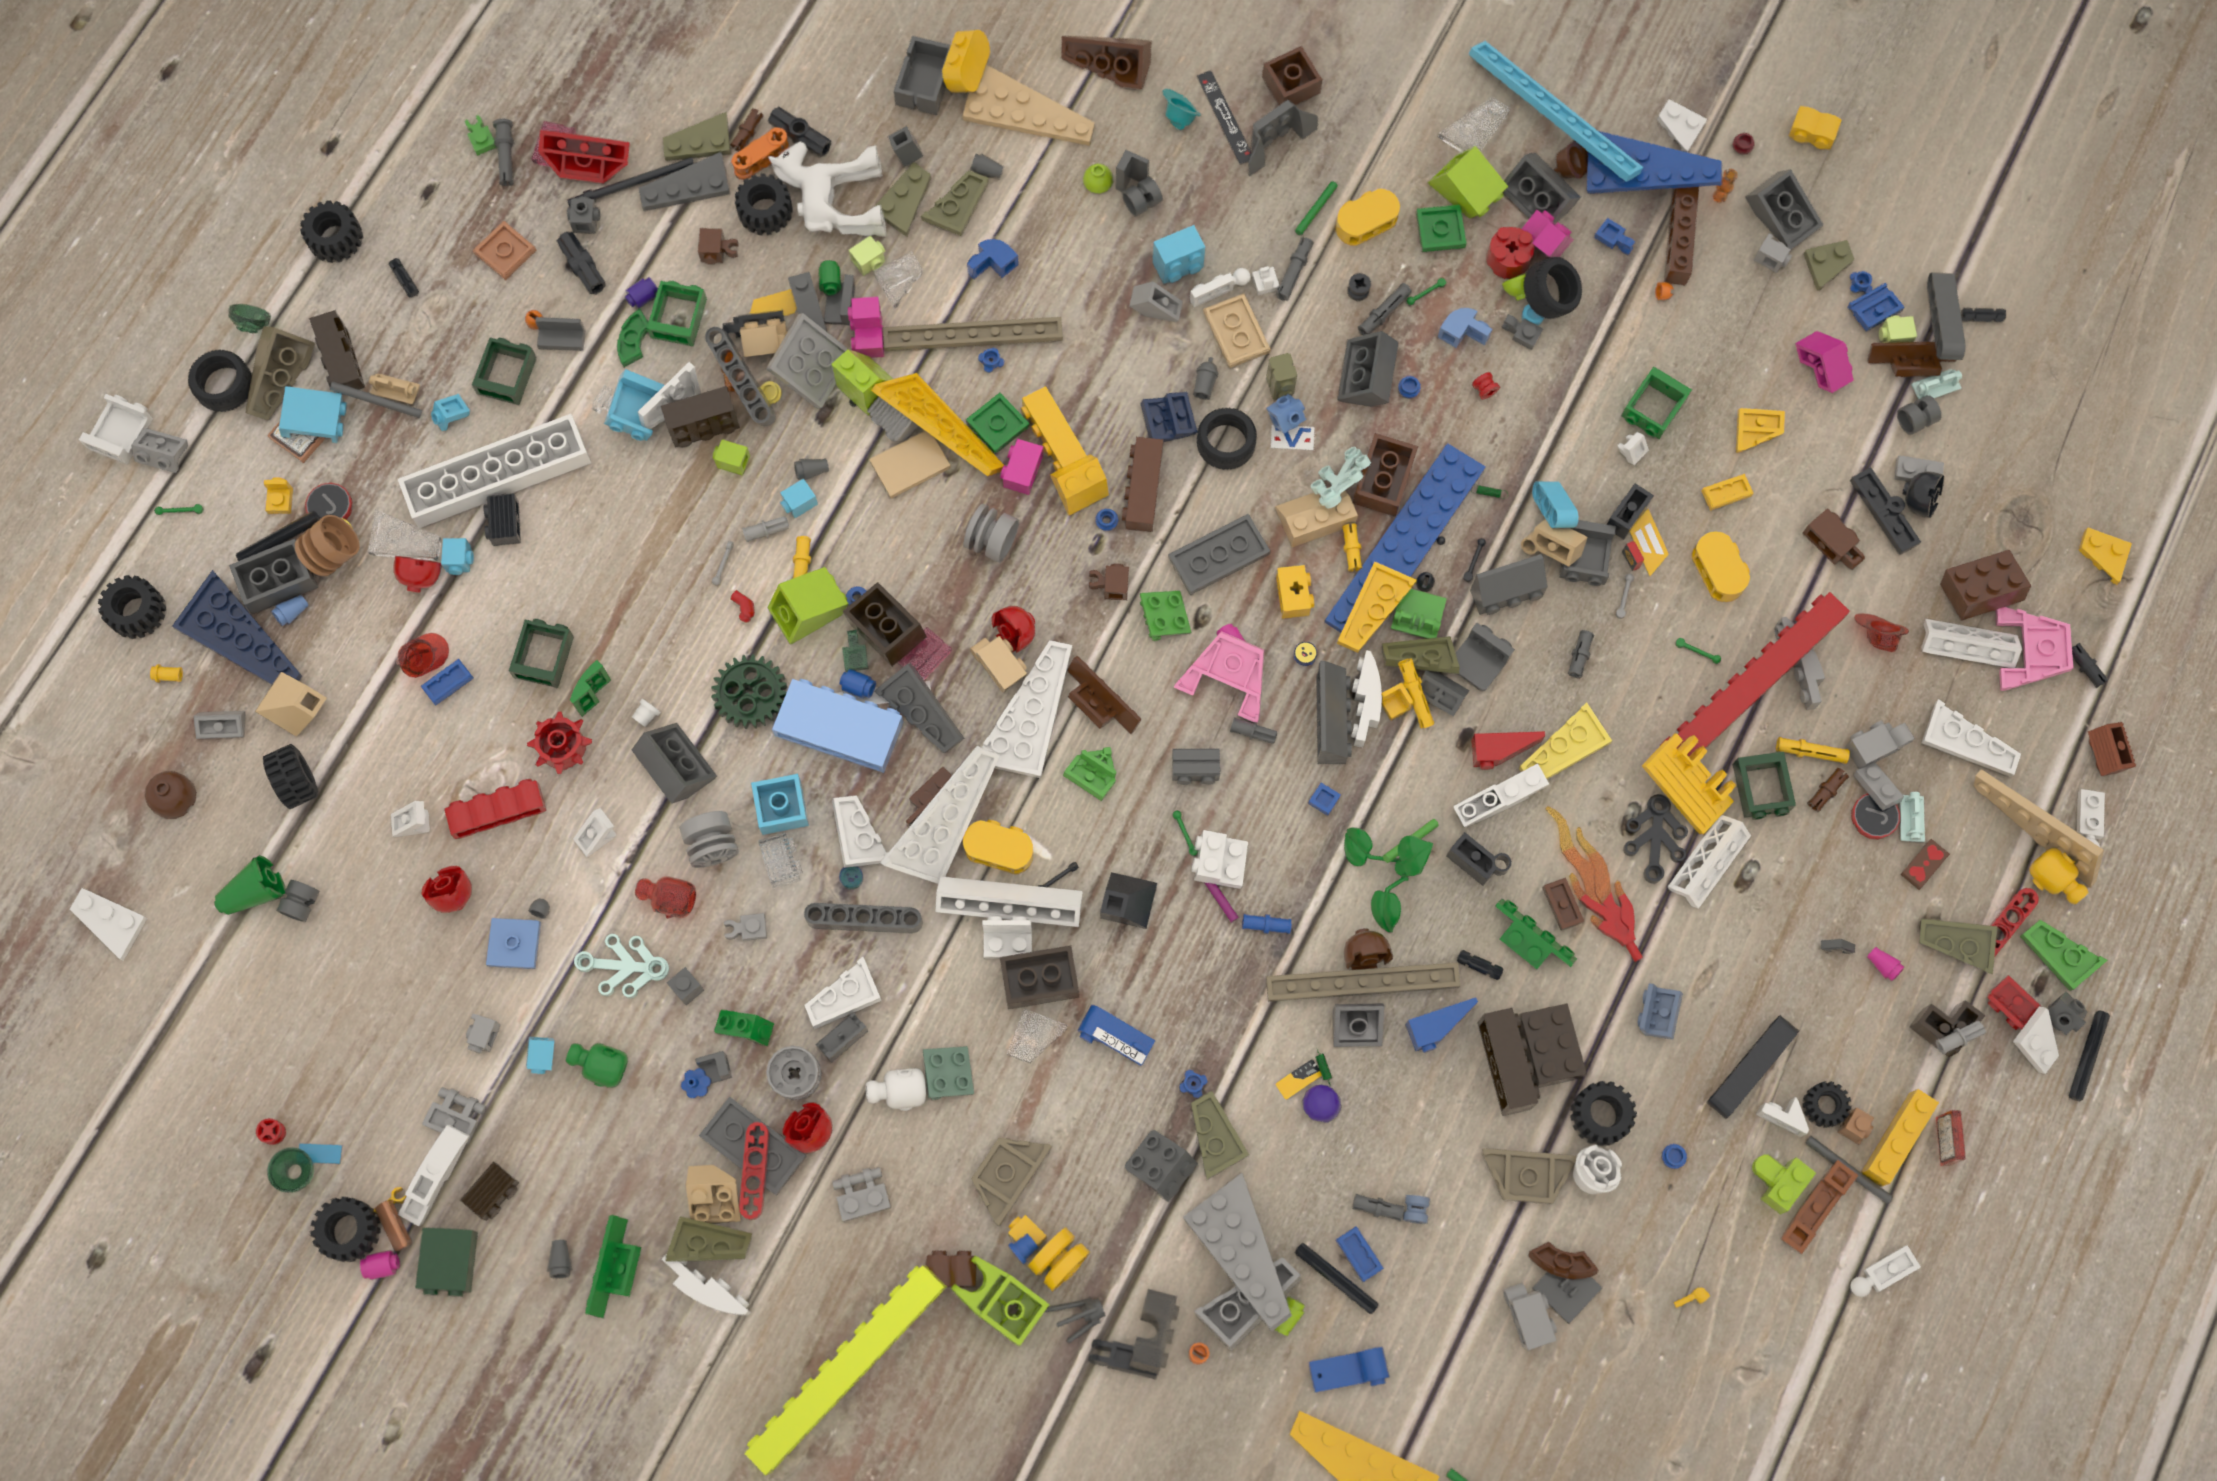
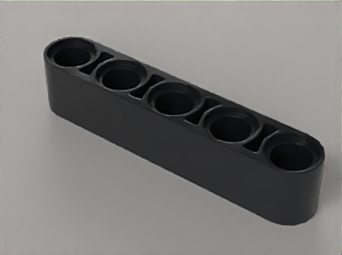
(1752, 1067)

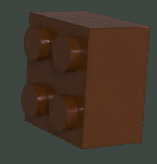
(1292, 77)

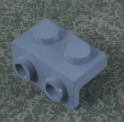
(1660, 1012)

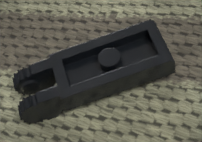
(1119, 1357)

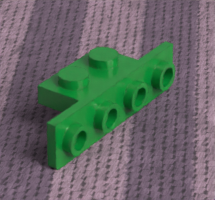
(1529, 940)
(614, 1268)

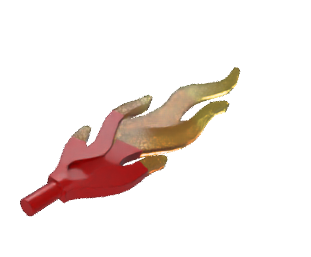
(1597, 897)

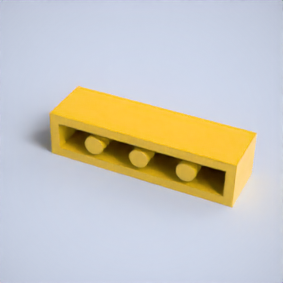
(1051, 428)
(1899, 1137)

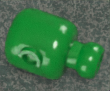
(600, 1064)

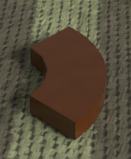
(1563, 1263)

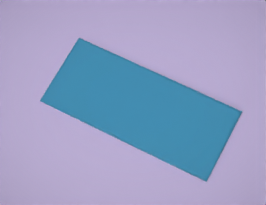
(323, 1153)

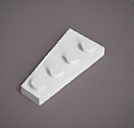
(1960, 738)

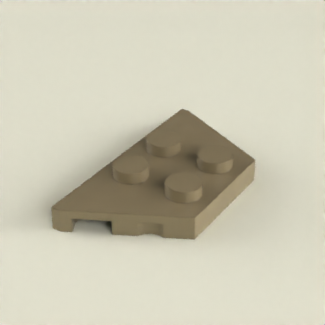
(1007, 1173)
(1528, 1175)

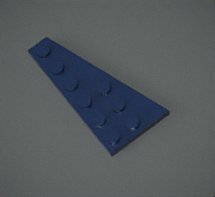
(227, 628)

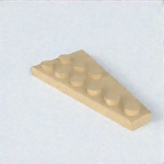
(1016, 107)
(2043, 827)

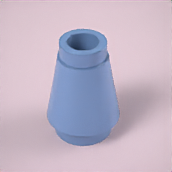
(289, 610)

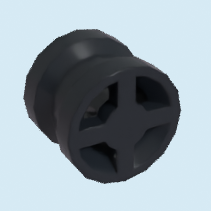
(1360, 292)

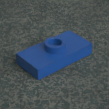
(447, 682)
(1359, 1254)

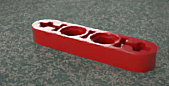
(2010, 928)
(754, 1170)

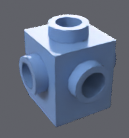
(1286, 413)

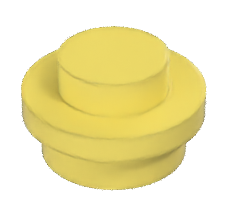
(772, 391)

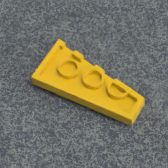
(1376, 601)

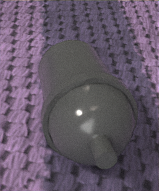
(1205, 379)

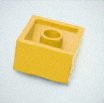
(1080, 484)

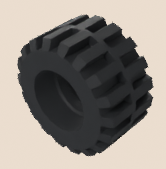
(758, 189)
(327, 216)
(120, 594)
(290, 776)
(1617, 1099)
(330, 1216)

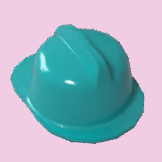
(1179, 109)

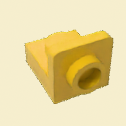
(278, 496)

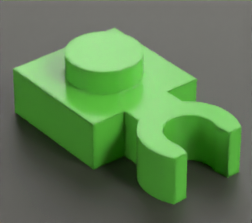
(480, 136)

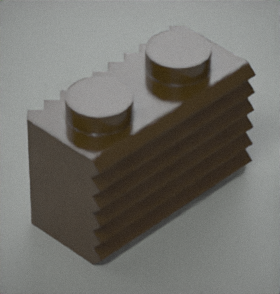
(490, 1191)

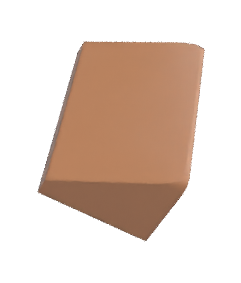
(393, 1225)

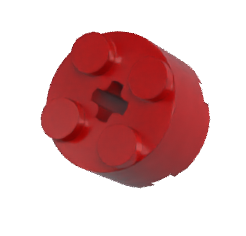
(1510, 252)

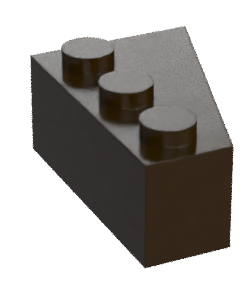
(336, 350)

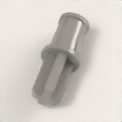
(765, 528)
(1960, 1037)

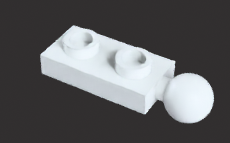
(1218, 286)
(2090, 815)
(1885, 1272)

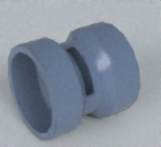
(1414, 1214)

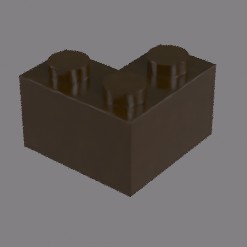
(1935, 1024)

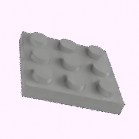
(806, 360)

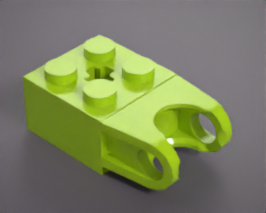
(995, 1296)

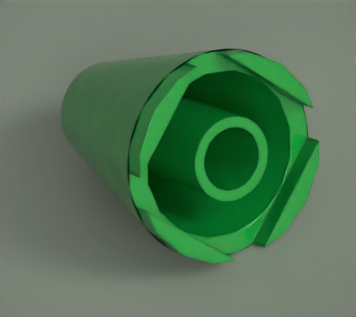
(250, 887)

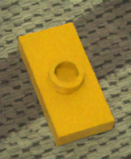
(1727, 492)

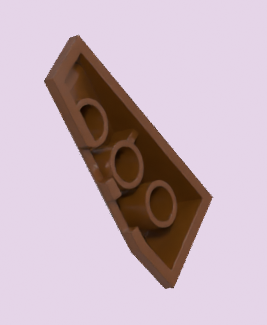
(1117, 59)

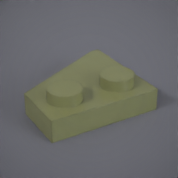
(1828, 261)

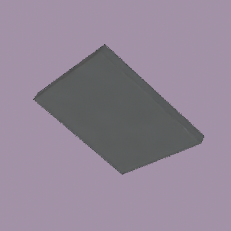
(1567, 1295)

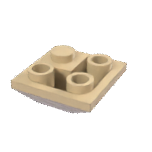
(290, 704)
(712, 1195)

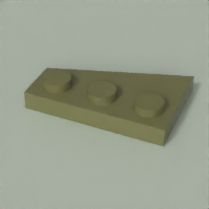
(699, 140)
(903, 198)
(958, 205)
(1427, 654)
(1963, 941)
(1216, 1136)

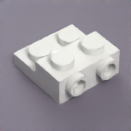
(1219, 859)

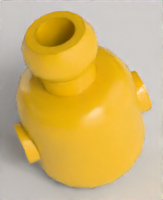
(2057, 874)

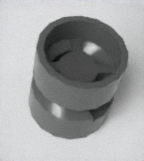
(1145, 194)
(1919, 414)
(297, 901)

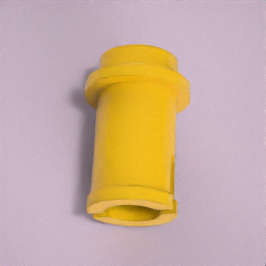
(161, 673)

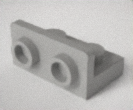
(158, 449)

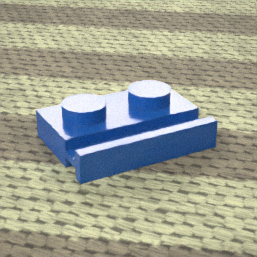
(1875, 307)

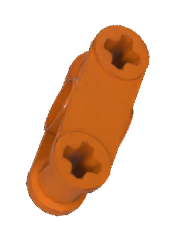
(757, 153)

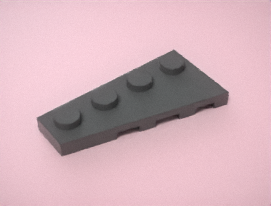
(915, 700)

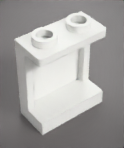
(117, 429)

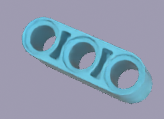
(1555, 504)

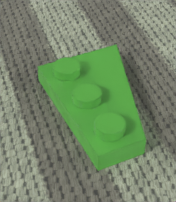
(2061, 955)

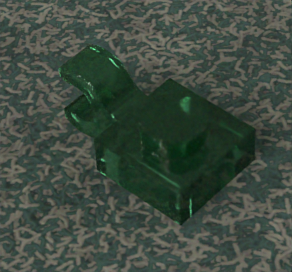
(855, 655)

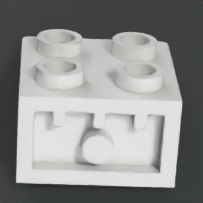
(1006, 937)

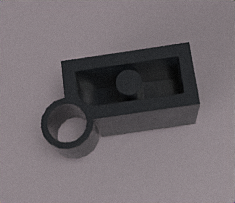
(1476, 859)

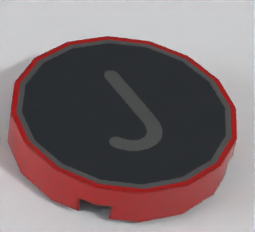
(329, 500)
(1872, 820)

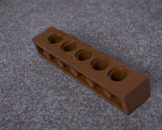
(1681, 235)

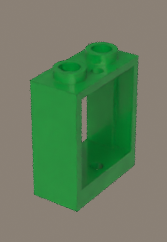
(674, 333)
(1665, 385)

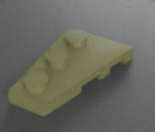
(706, 1241)

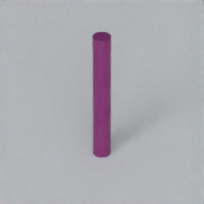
(1222, 901)

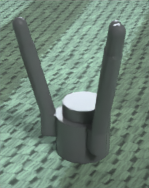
(1091, 1311)

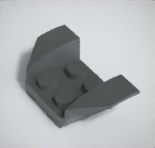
(1278, 124)

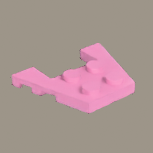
(2045, 648)
(1233, 664)

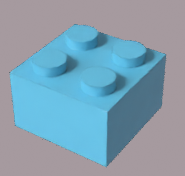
(1178, 254)
(780, 804)

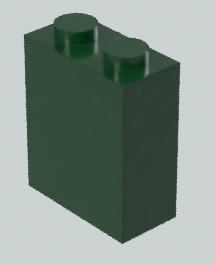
(446, 1261)

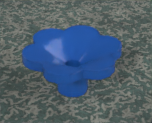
(699, 1085)

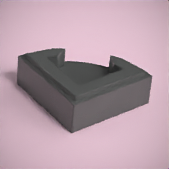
(1838, 944)

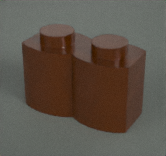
(953, 1269)

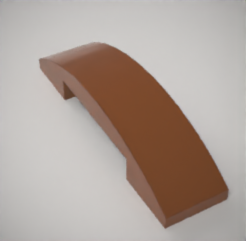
(1818, 1206)

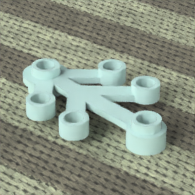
(1331, 496)
(625, 967)

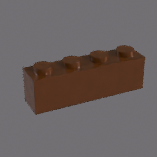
(1143, 485)

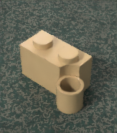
(762, 338)
(1558, 543)
(999, 662)

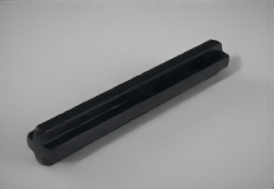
(280, 536)
(2089, 1055)
(1336, 1278)

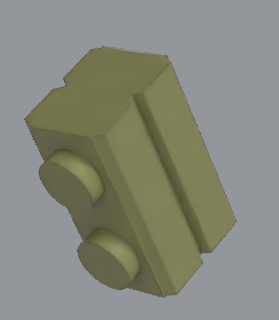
(1281, 375)

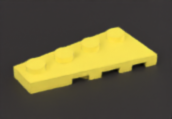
(1570, 744)

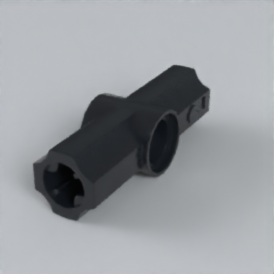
(810, 137)
(581, 262)

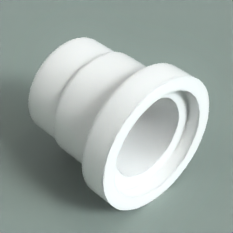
(645, 713)

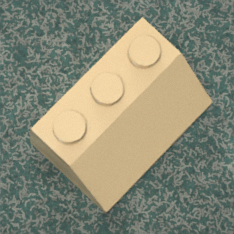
(1308, 520)

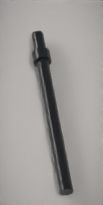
(636, 180)

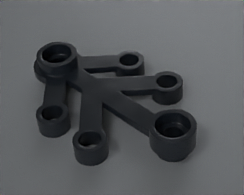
(1656, 835)

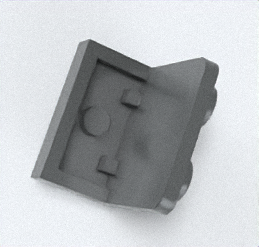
(1482, 656)
(1161, 1164)

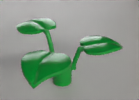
(1412, 858)

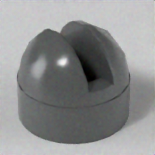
(539, 908)

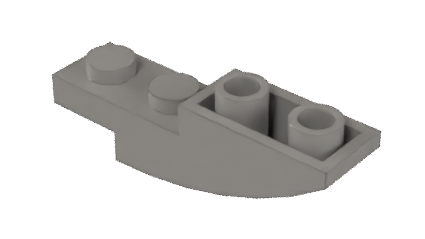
(1807, 671)

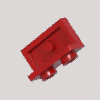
(2013, 1002)

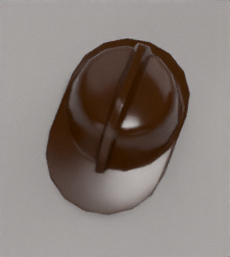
(1572, 161)

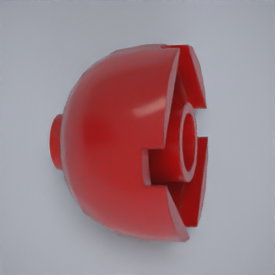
(416, 572)
(1015, 626)
(448, 891)
(808, 1128)

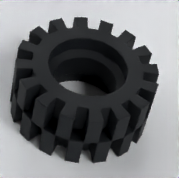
(1838, 1095)

